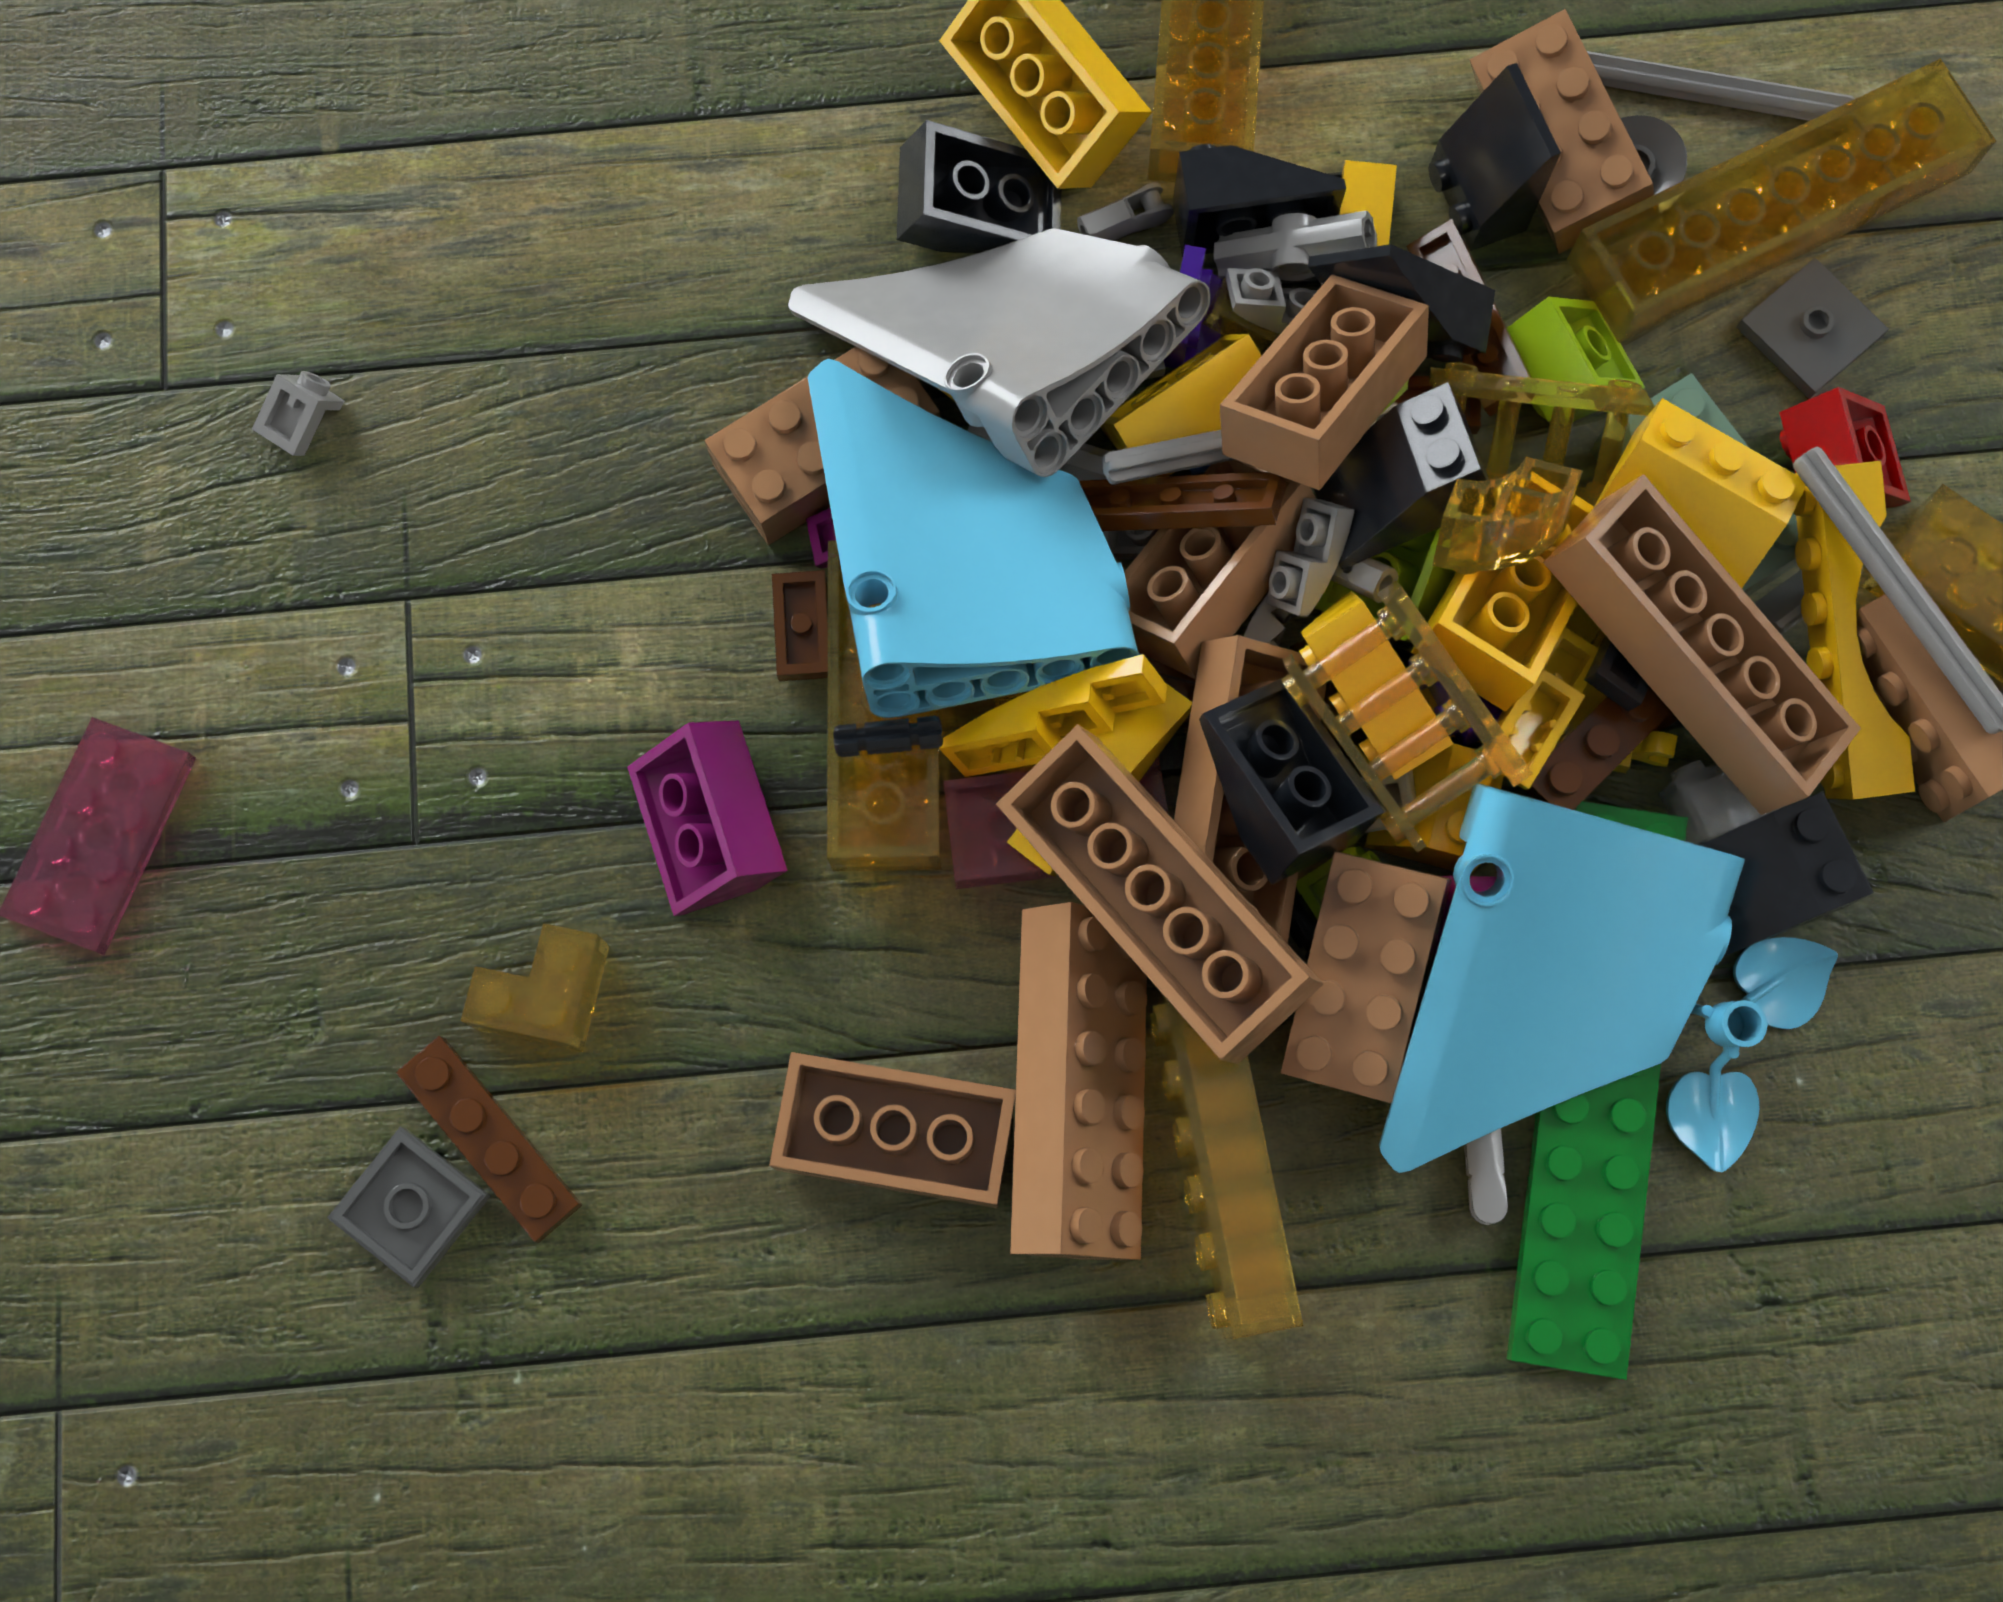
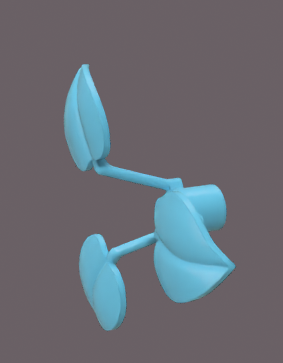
(1784, 990)

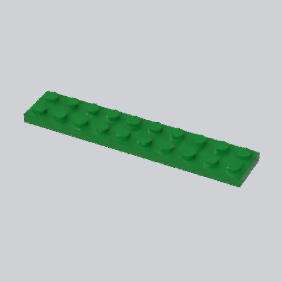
(1587, 1207)

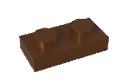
(801, 625)

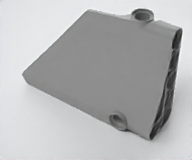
(1023, 335)

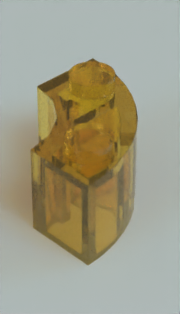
(1506, 518)

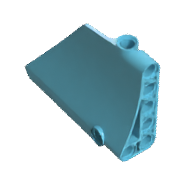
(976, 561)

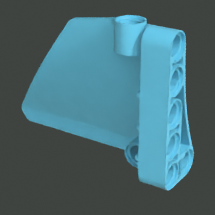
(1556, 971)

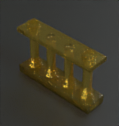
(1617, 399)
(1428, 666)

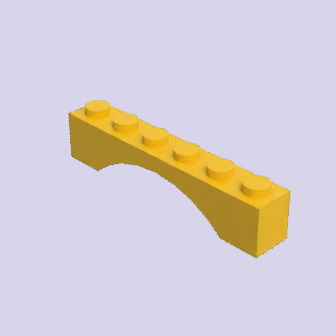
(1880, 754)

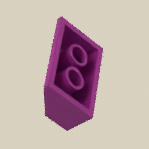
(706, 816)

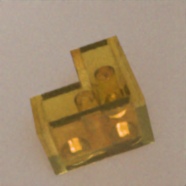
(550, 1004)

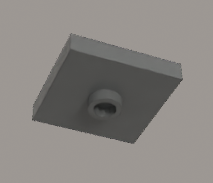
(1812, 328)
(409, 1207)

